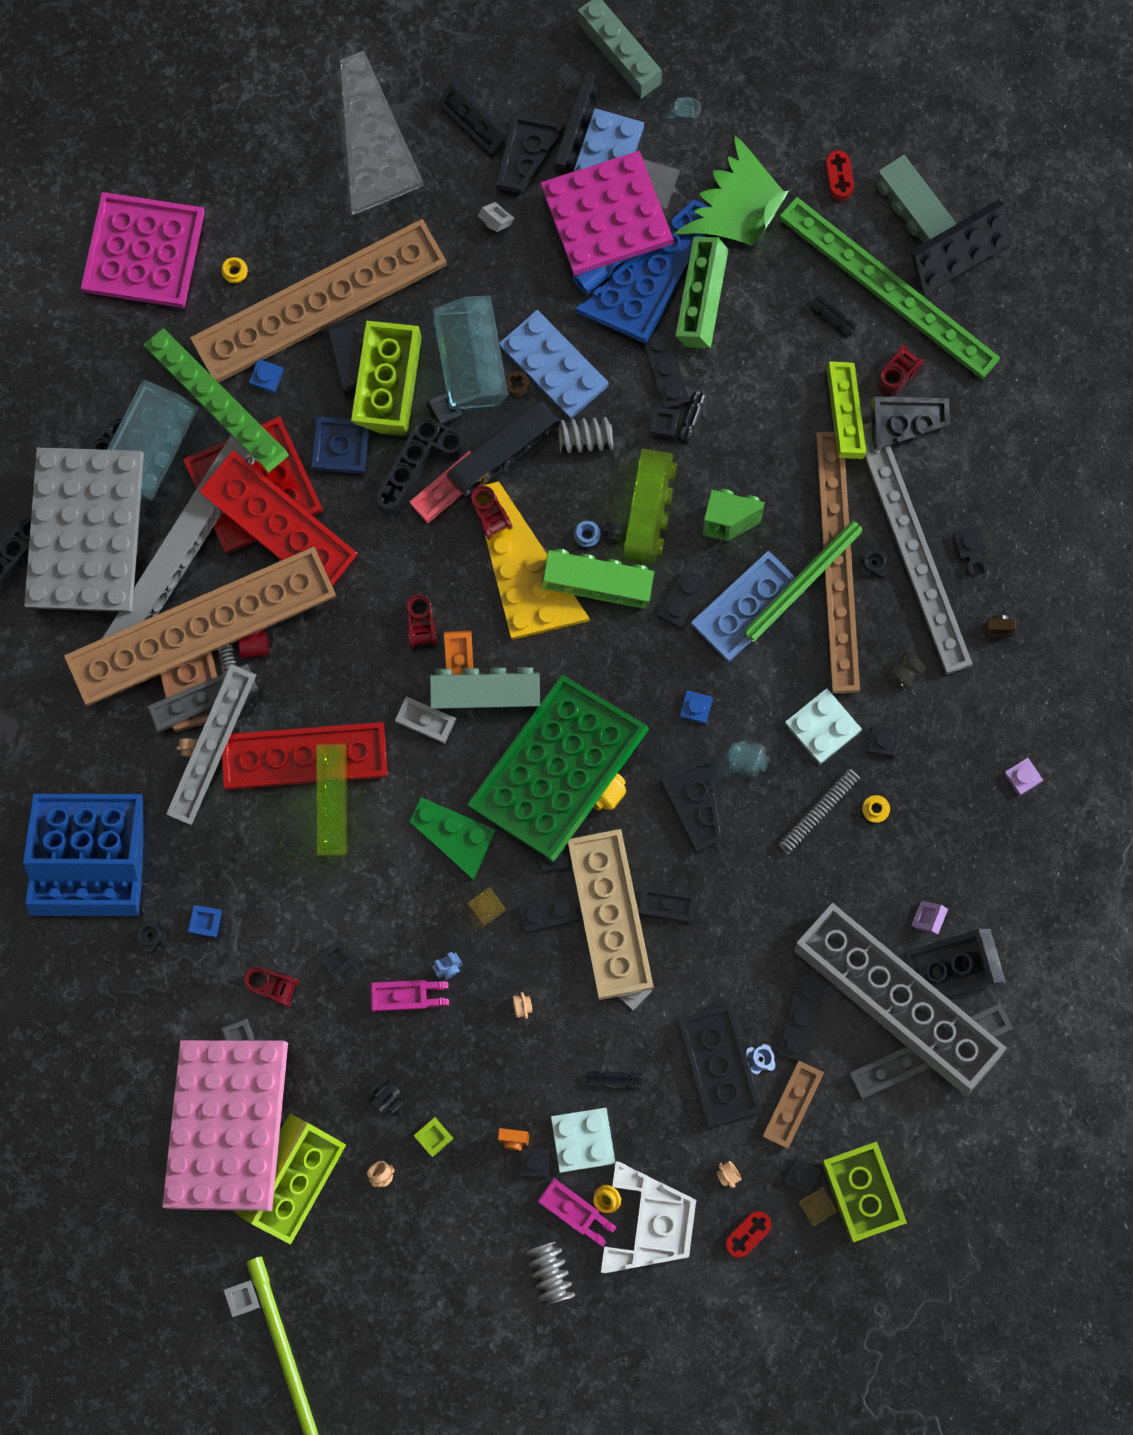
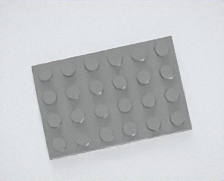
(84, 529)

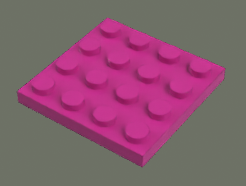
(606, 213)
(143, 250)

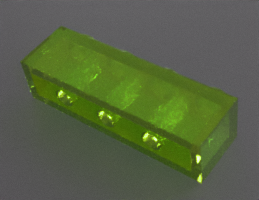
(648, 505)
(331, 798)

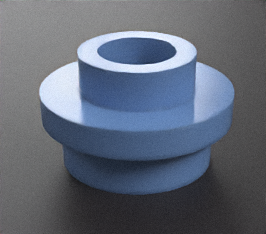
(583, 527)

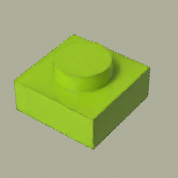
(433, 1137)

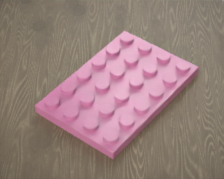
(225, 1125)

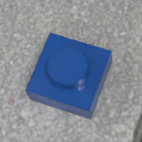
(266, 376)
(696, 707)
(205, 921)

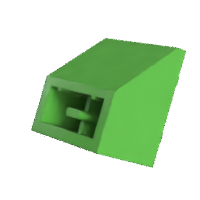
(731, 514)

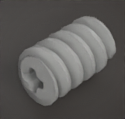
(585, 434)
(550, 1273)

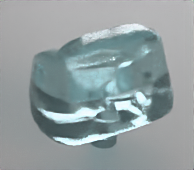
(687, 107)

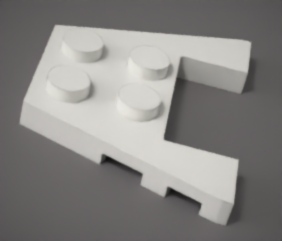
(662, 1224)

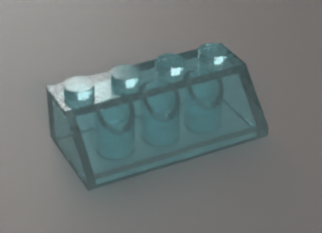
(470, 353)
(156, 427)

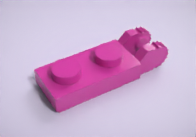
(405, 995)
(574, 1210)

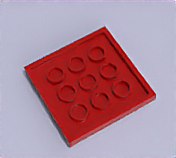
(287, 476)

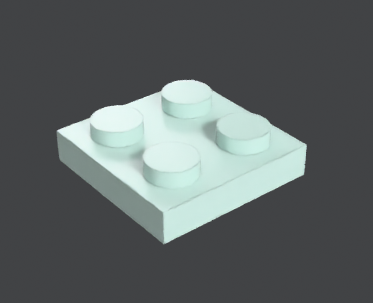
(823, 726)
(583, 1140)

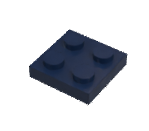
(340, 446)

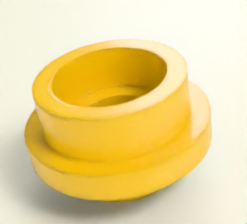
(230, 264)
(876, 817)
(601, 1201)

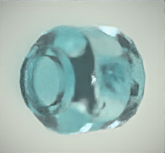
(748, 758)

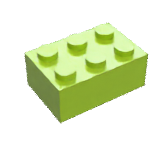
(863, 1192)

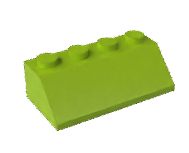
(387, 377)
(302, 1168)

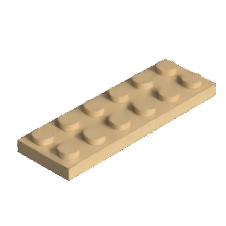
(610, 914)

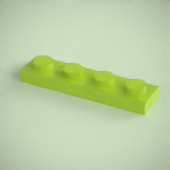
(846, 410)

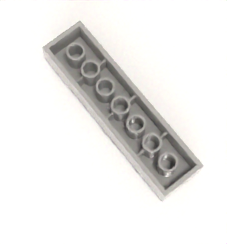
(899, 999)

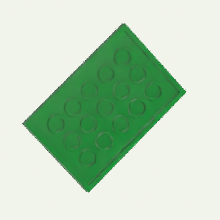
(558, 767)

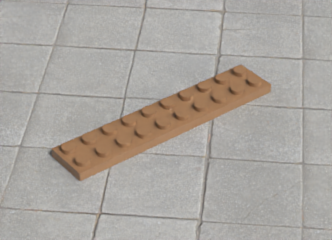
(319, 301)
(200, 626)

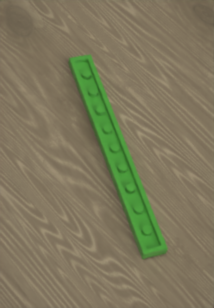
(889, 288)

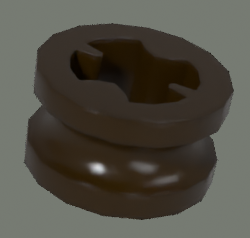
(525, 384)

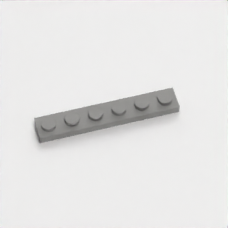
(211, 744)

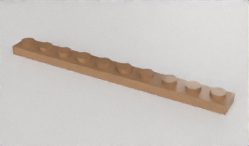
(839, 573)

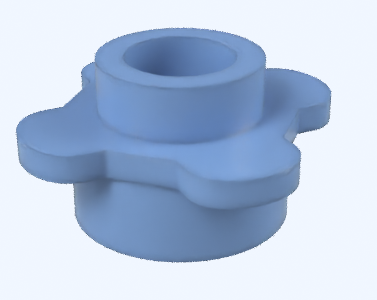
(766, 1054)

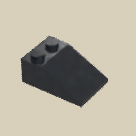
(959, 963)

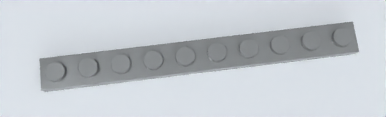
(916, 556)

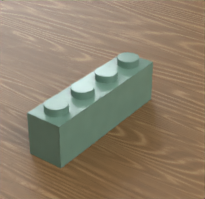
(620, 47)
(913, 199)
(485, 689)

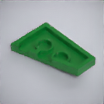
(455, 835)

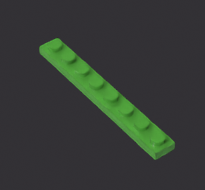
(216, 400)

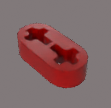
(834, 176)
(753, 1239)

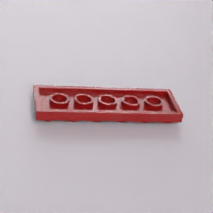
(273, 516)
(290, 755)

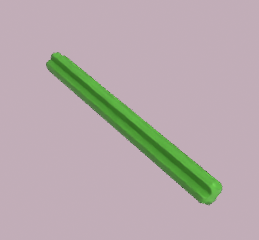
(803, 581)

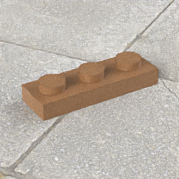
(793, 1104)

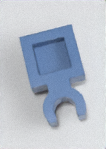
(447, 966)

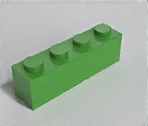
(702, 292)
(597, 578)

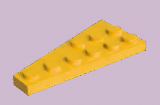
(518, 570)

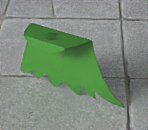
(742, 204)

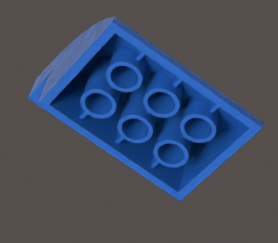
(84, 855)

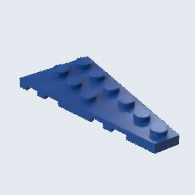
(644, 284)

